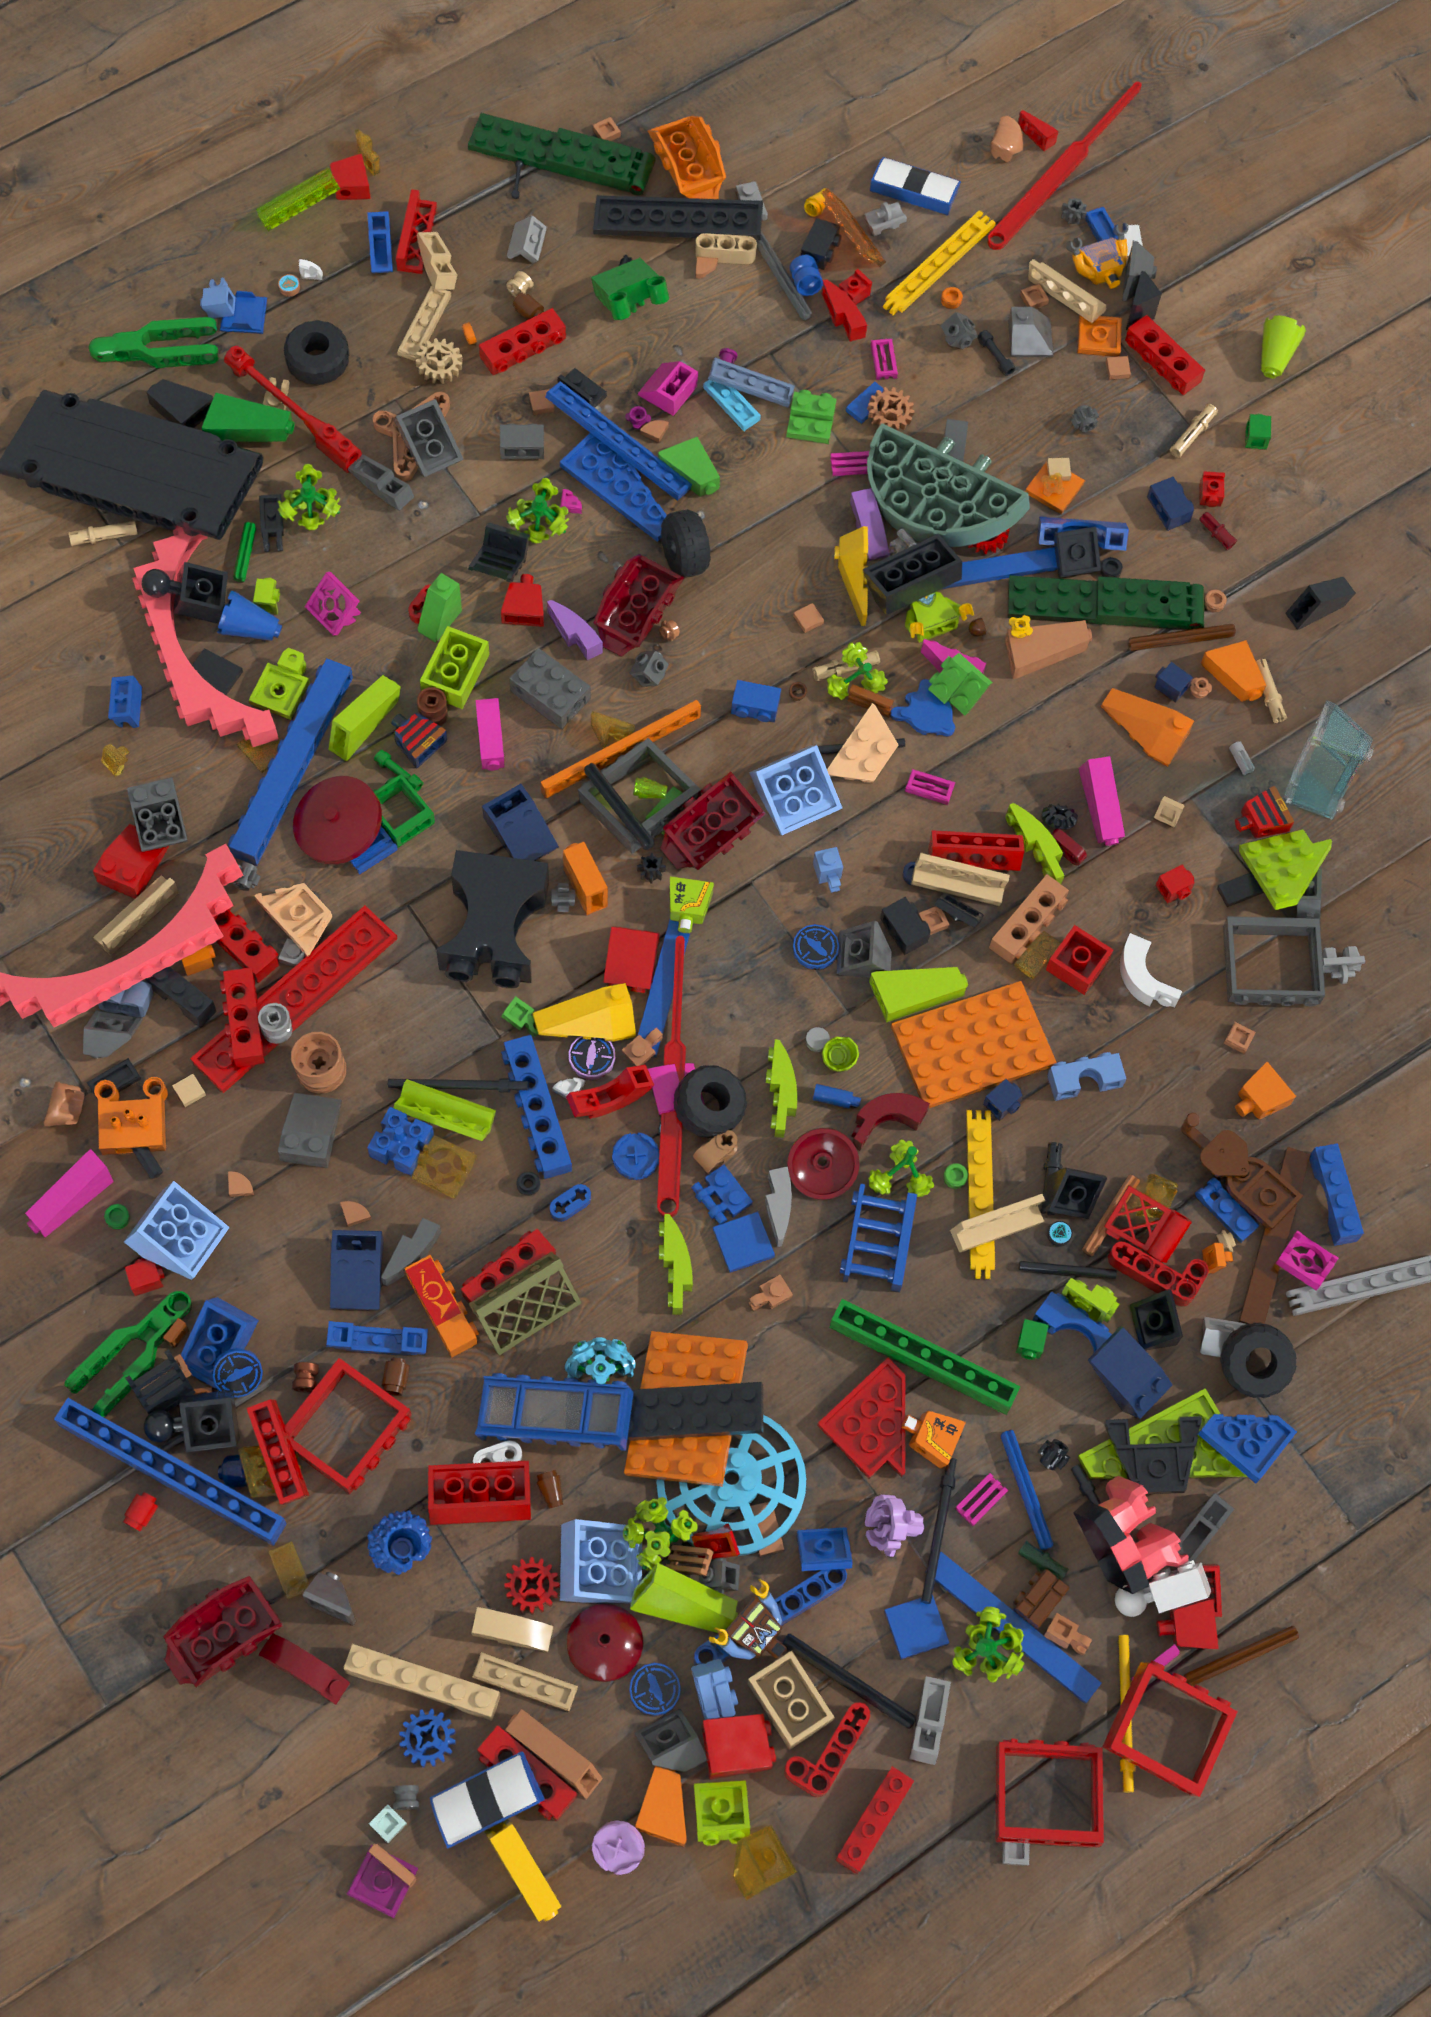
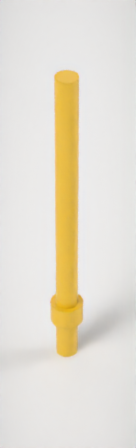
(1124, 1665)

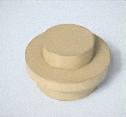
(1227, 1240)

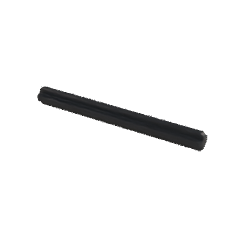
(849, 1681)

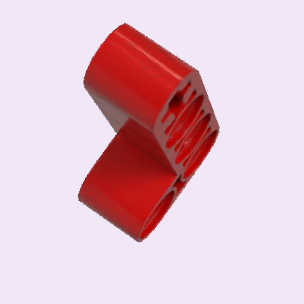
(1155, 1269)
(835, 1748)

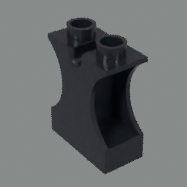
(498, 900)

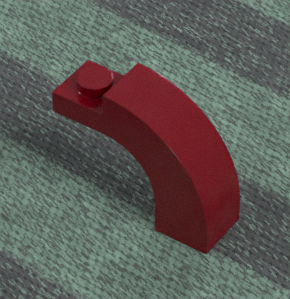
(888, 1107)
(304, 1667)

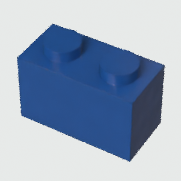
(756, 701)

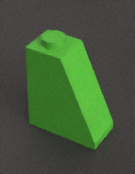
(693, 464)
(440, 607)

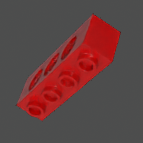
(537, 335)
(1164, 355)
(979, 849)
(263, 962)
(251, 1051)
(529, 1242)
(277, 1451)
(562, 1795)
(874, 1820)

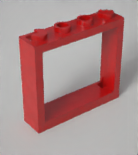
(371, 1458)
(1126, 1712)
(1059, 1750)

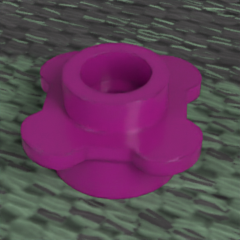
(638, 412)

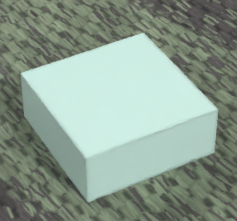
(387, 1823)

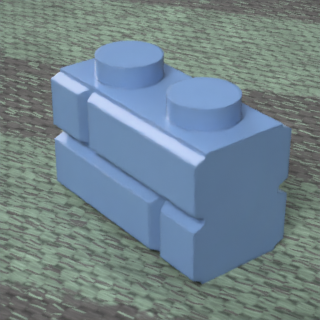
(713, 1690)

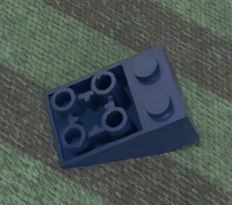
(519, 825)
(356, 1269)

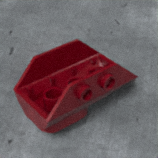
(634, 603)
(710, 824)
(219, 1631)

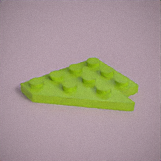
(1285, 865)

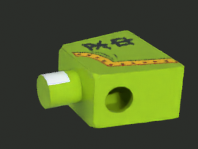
(689, 901)

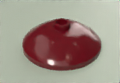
(825, 1179)
(600, 1660)

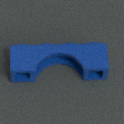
(1110, 534)
(1342, 1211)
(1061, 1316)

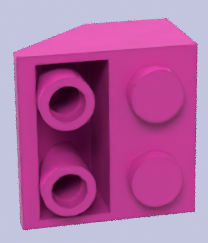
(670, 386)

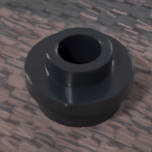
(528, 1176)

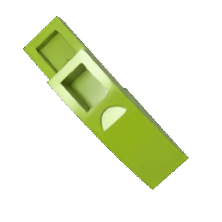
(1038, 839)
(783, 1085)
(675, 1256)

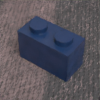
(1170, 503)

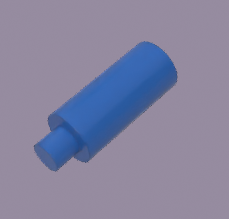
(835, 1096)

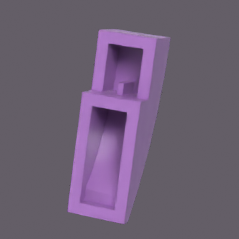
(868, 514)
(575, 630)

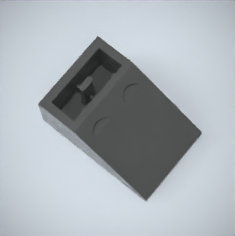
(157, 814)

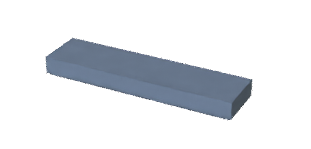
(751, 382)

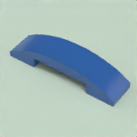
(376, 1340)

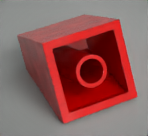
(631, 958)
(737, 1745)

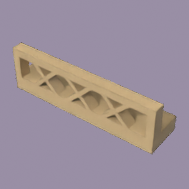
(1065, 291)
(959, 879)
(136, 914)
(998, 1223)

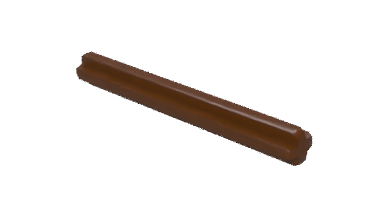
(1181, 637)
(1241, 1656)

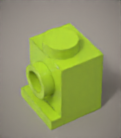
(267, 595)

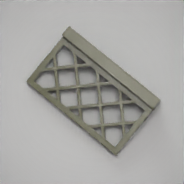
(520, 1284)

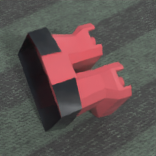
(1108, 1535)

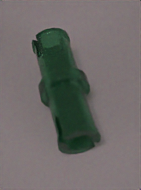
(1042, 1560)

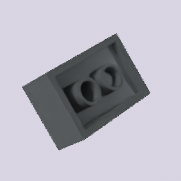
(428, 438)
(309, 1130)

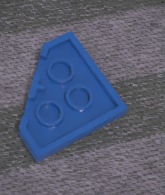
(1248, 1440)

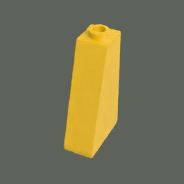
(523, 1870)

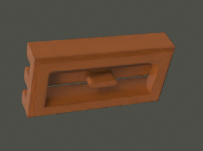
(865, 698)

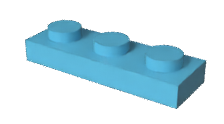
(733, 404)

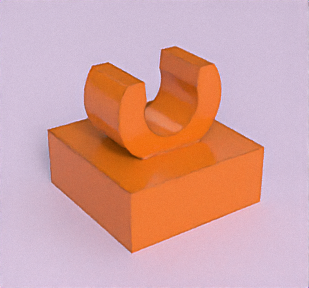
(1216, 1257)

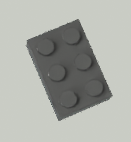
(550, 688)

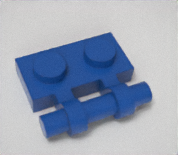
(727, 1190)

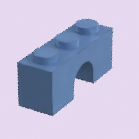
(1104, 1069)

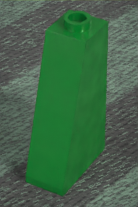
(247, 421)

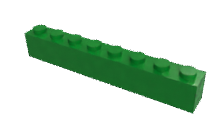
(924, 1357)

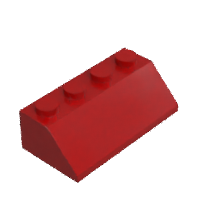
(479, 1492)

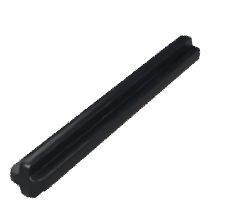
(619, 806)

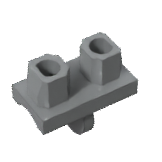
(885, 217)
(1342, 966)

